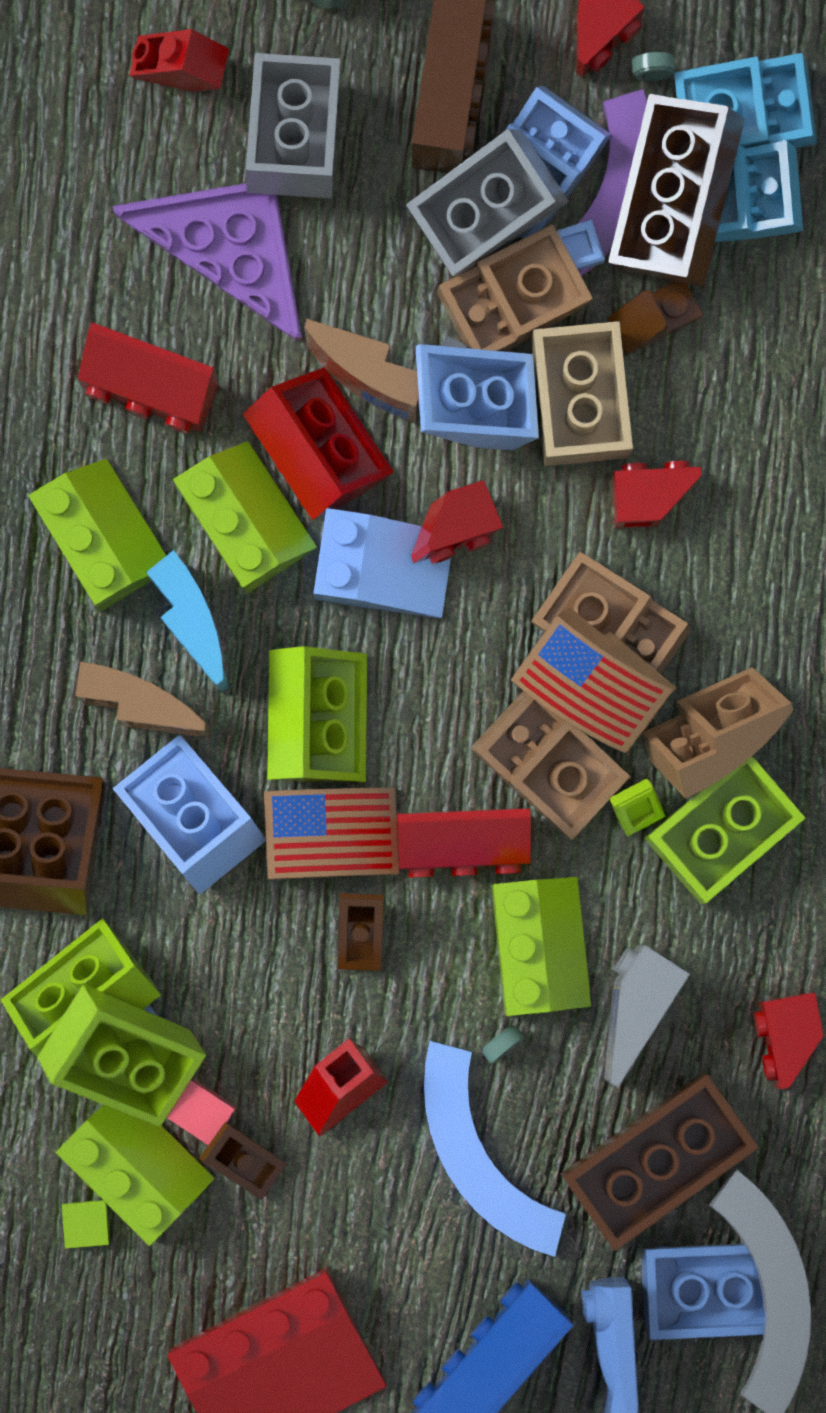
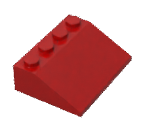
(280, 1356)

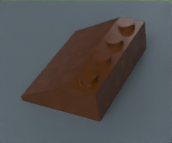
(48, 840)

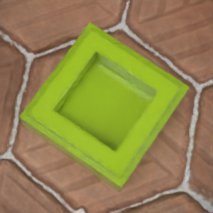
(637, 807)
(85, 1224)

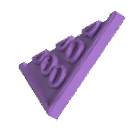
(228, 240)

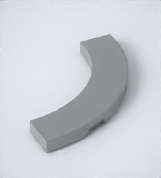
(783, 1292)

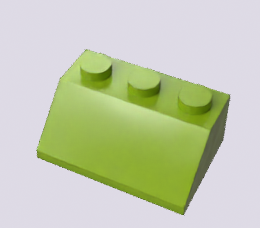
(244, 515)
(99, 531)
(317, 715)
(541, 946)
(91, 960)
(135, 1169)

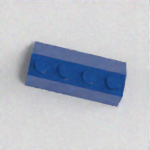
(501, 1355)

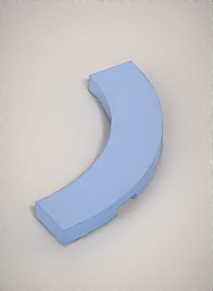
(469, 1164)

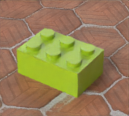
(724, 830)
(121, 1056)

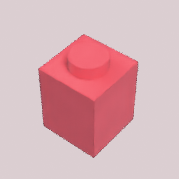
(201, 1111)

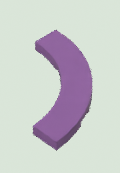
(624, 122)

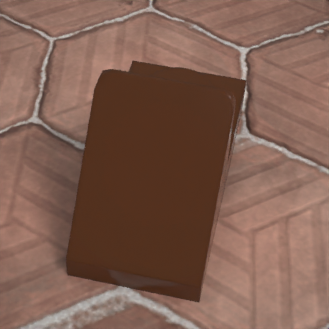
(655, 316)
(360, 931)
(243, 1160)

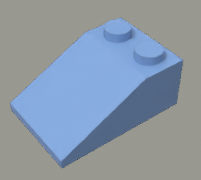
(477, 396)
(370, 566)
(190, 814)

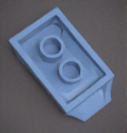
(701, 1292)
(610, 1311)

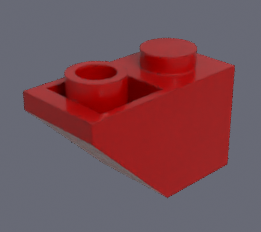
(601, 27)
(179, 60)
(648, 495)
(457, 521)
(791, 1035)
(338, 1086)

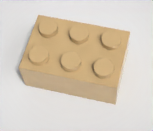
(581, 393)

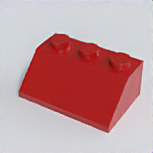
(147, 379)
(317, 442)
(464, 841)

